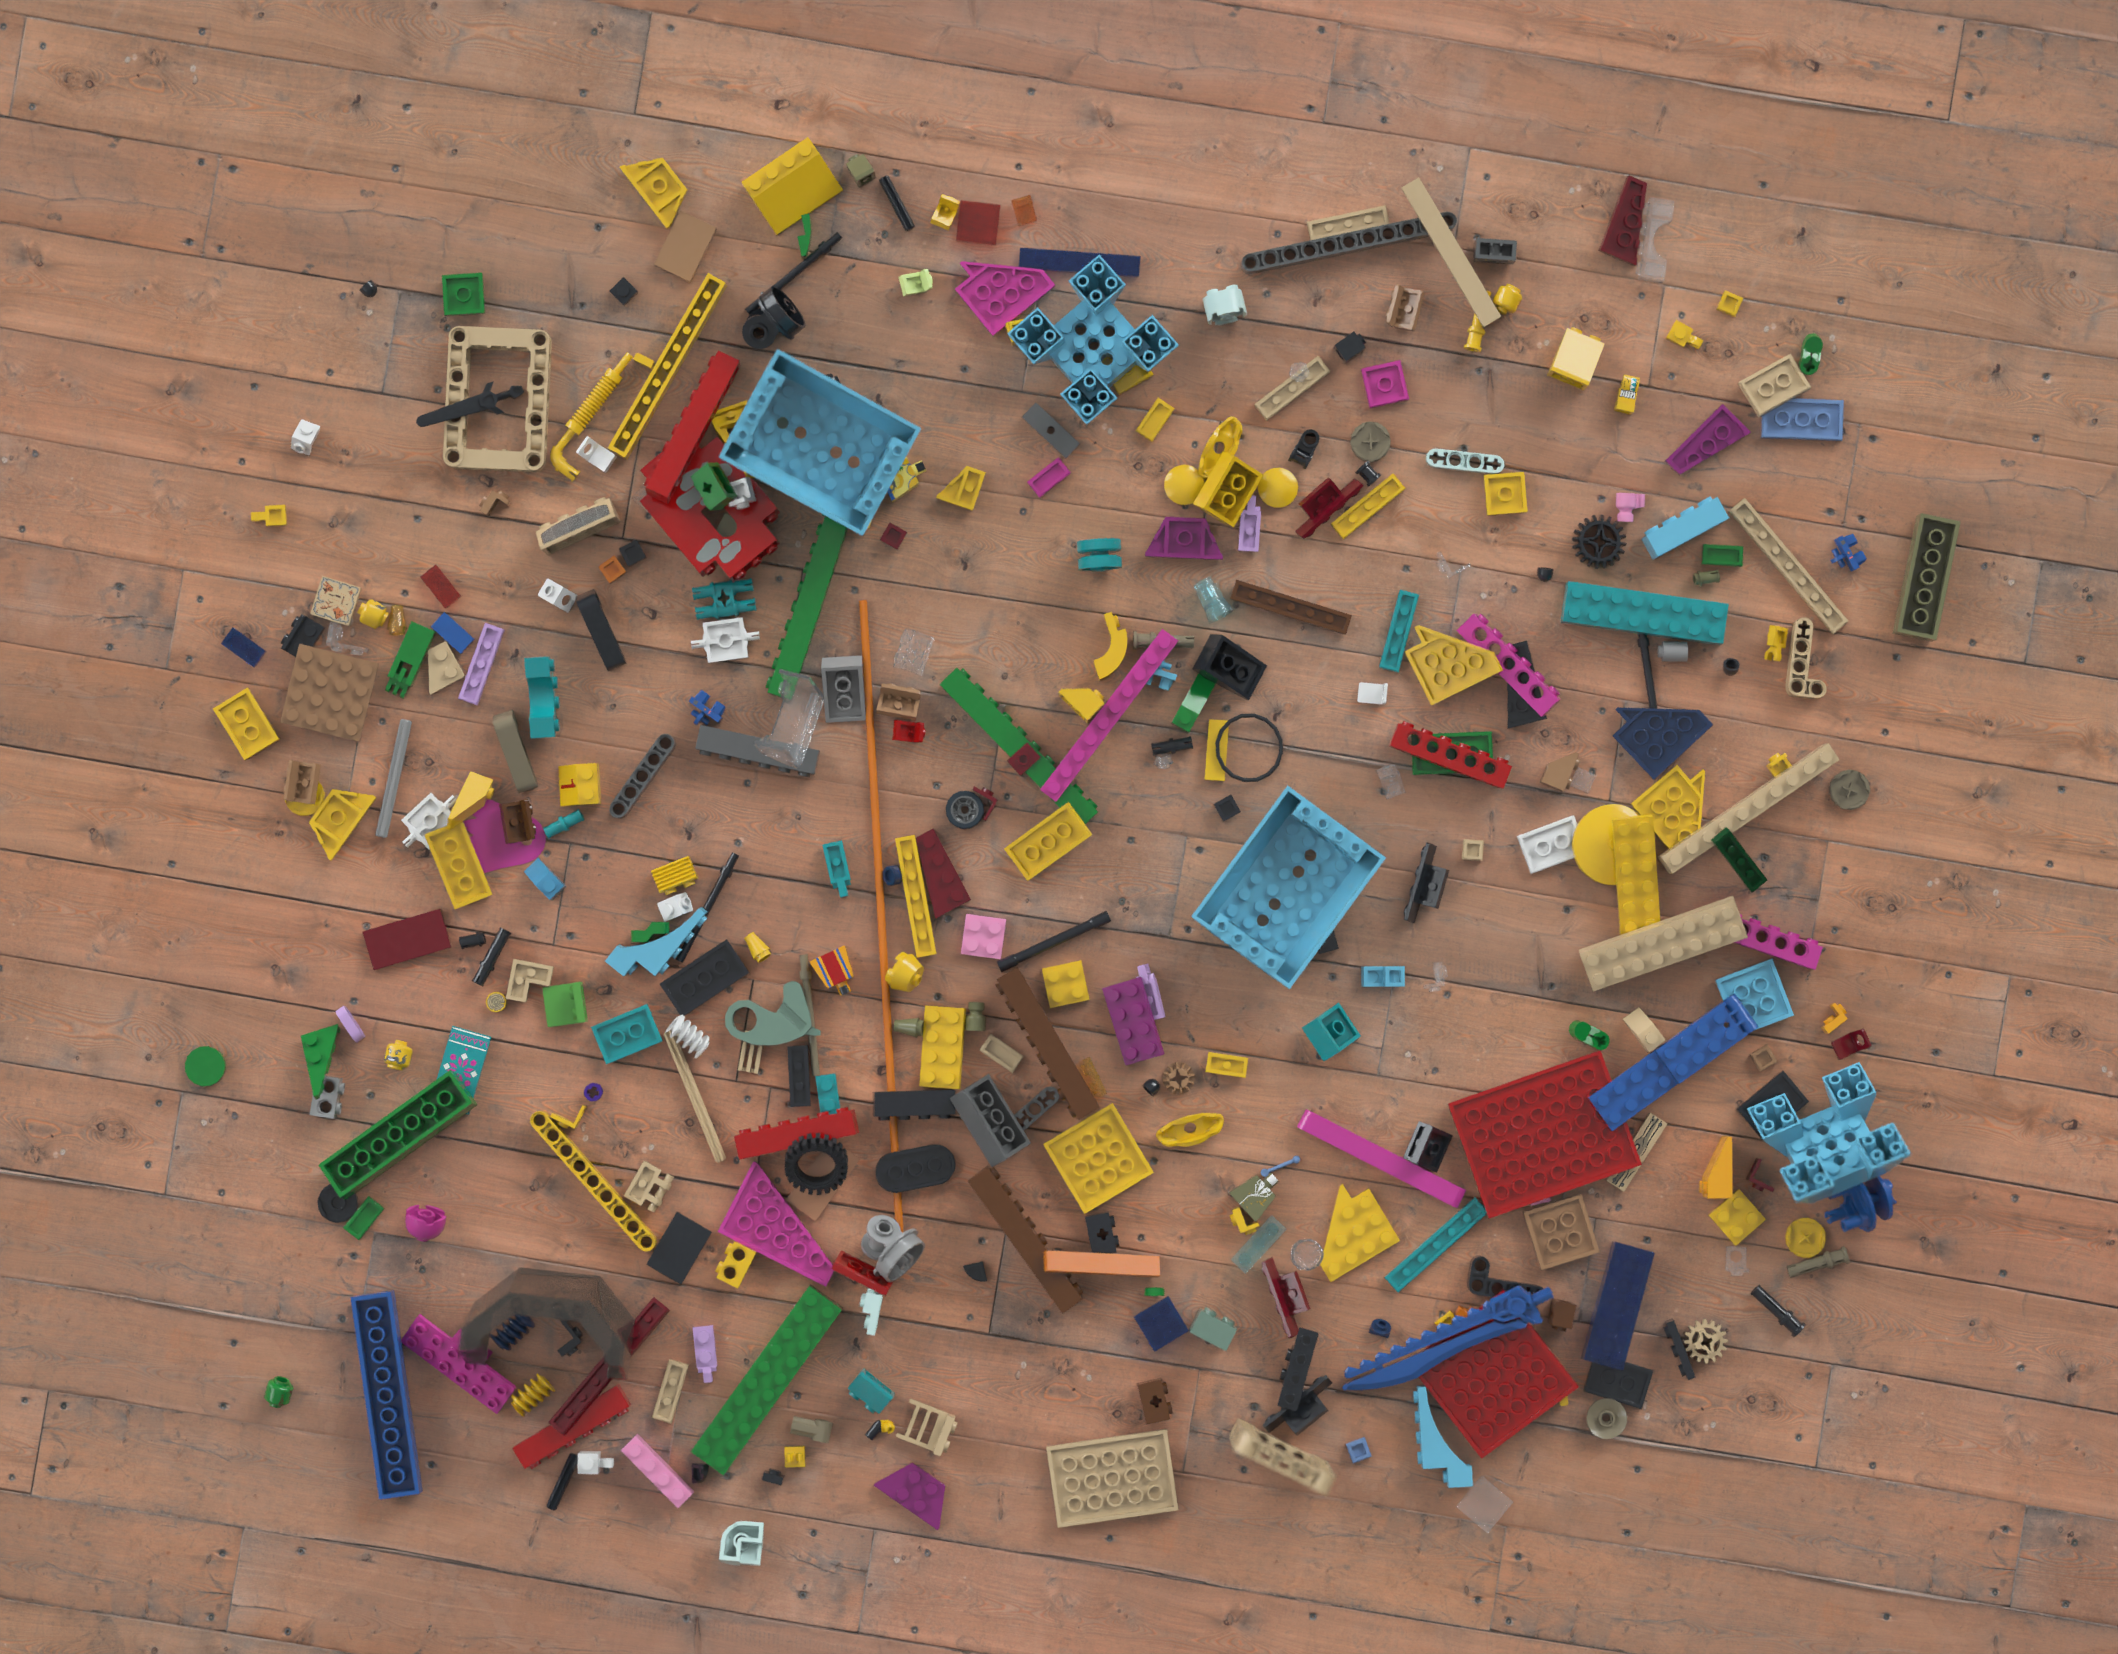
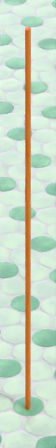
(879, 885)

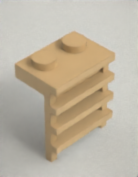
(944, 1425)

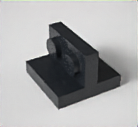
(1428, 1146)

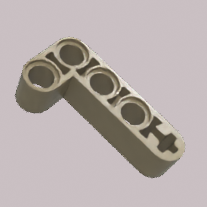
(514, 751)

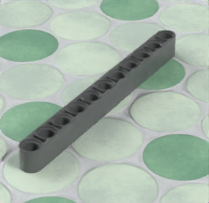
(1339, 248)

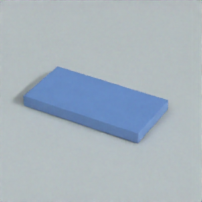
(1805, 420)

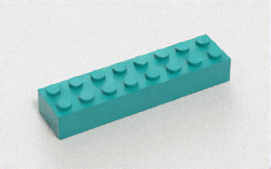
(1644, 613)

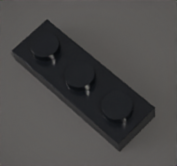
(799, 1076)
(1678, 1349)

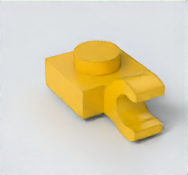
(1681, 334)
(274, 515)
(1776, 640)

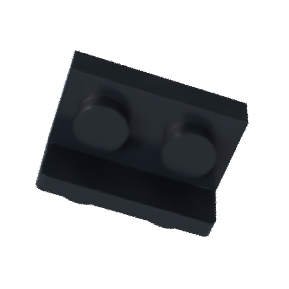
(304, 632)

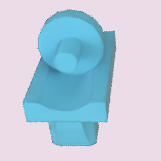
(1166, 677)

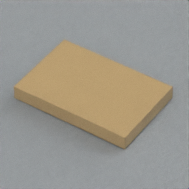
(1774, 385)

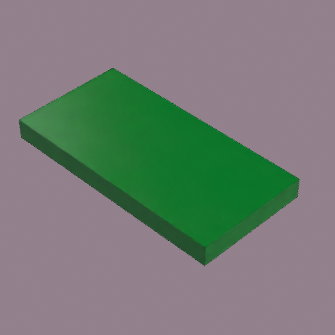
(1476, 740)

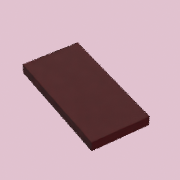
(407, 939)

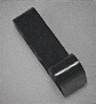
(600, 629)
(1487, 1282)

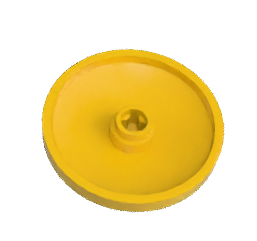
(1594, 842)

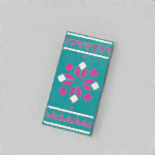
(465, 1056)

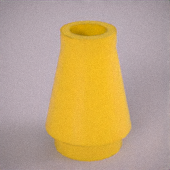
(757, 947)

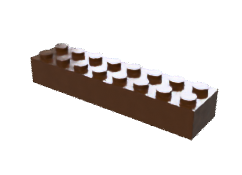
(1048, 1044)
(1024, 1237)

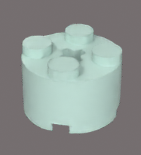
(1224, 305)

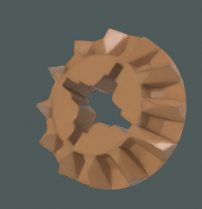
(1184, 1070)

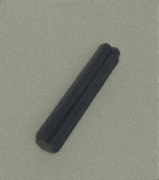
(896, 203)
(562, 1481)

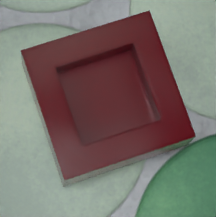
(893, 536)

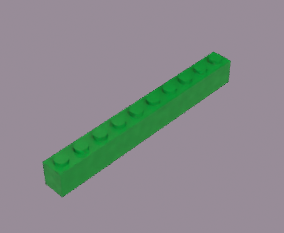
(810, 601)
(1010, 738)

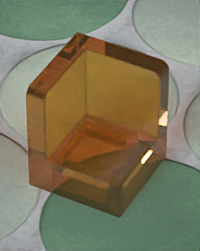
(1023, 210)

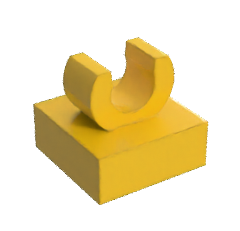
(794, 1456)

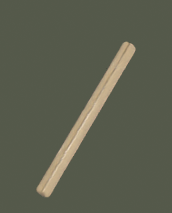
(695, 1097)

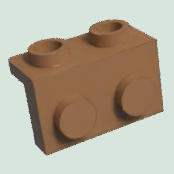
(1404, 308)
(898, 701)
(301, 782)

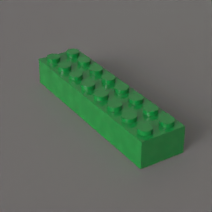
(397, 1134)

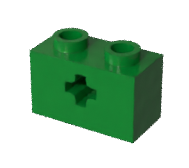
(713, 486)

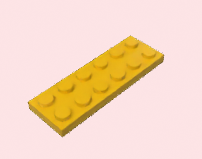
(1635, 872)

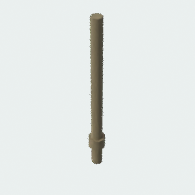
(806, 975)

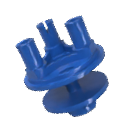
(1862, 1205)

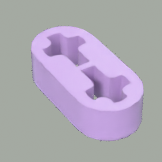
(350, 1024)

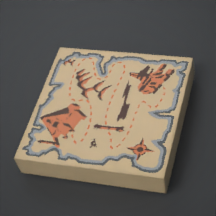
(335, 601)

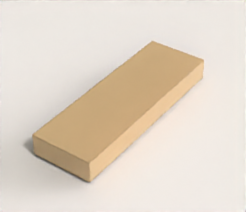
(670, 1391)

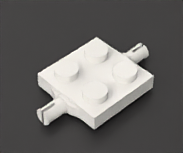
(725, 640)
(426, 817)

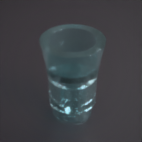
(1212, 600)

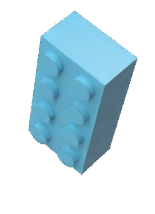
(1682, 529)

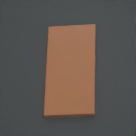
(815, 1204)

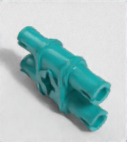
(730, 589)

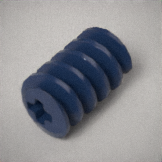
(512, 1331)

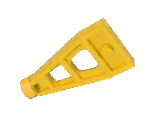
(726, 419)

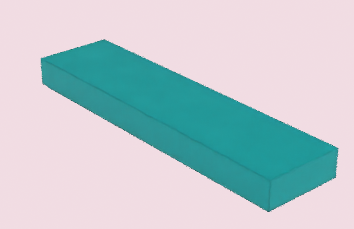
(1399, 631)

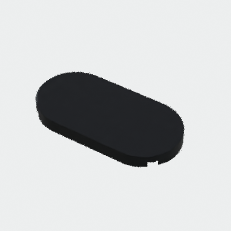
(915, 1168)

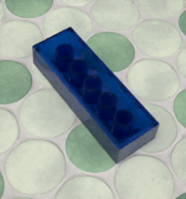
(1617, 1305)

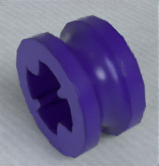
(590, 1086)

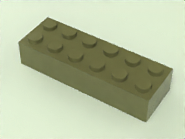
(1926, 577)

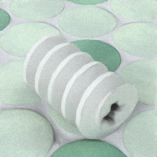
(688, 1035)

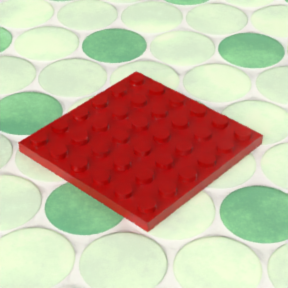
(1498, 1385)

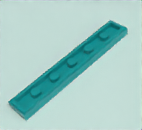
(1436, 1244)

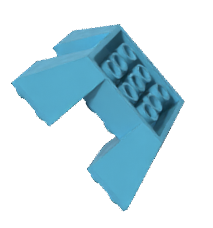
(1091, 379)
(1834, 1145)

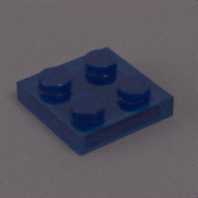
(1161, 1323)

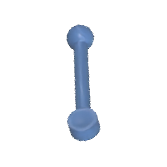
(1264, 1172)

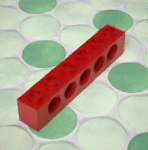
(1400, 742)

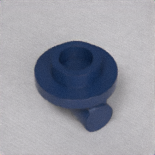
(1380, 1327)

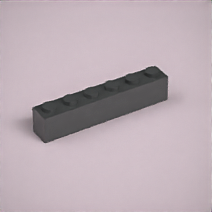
(742, 746)

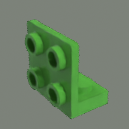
(565, 1004)

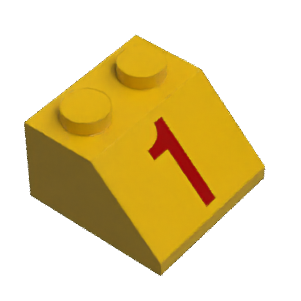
(579, 784)

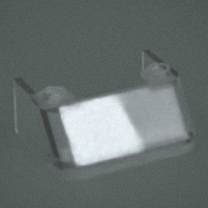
(794, 721)

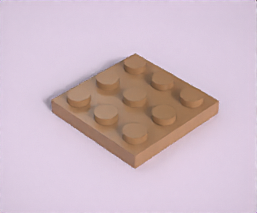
(1561, 1231)

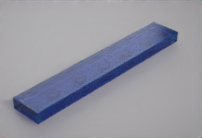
(1075, 261)

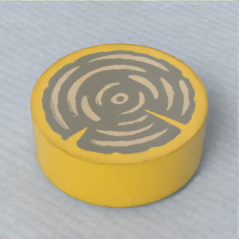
(496, 1002)

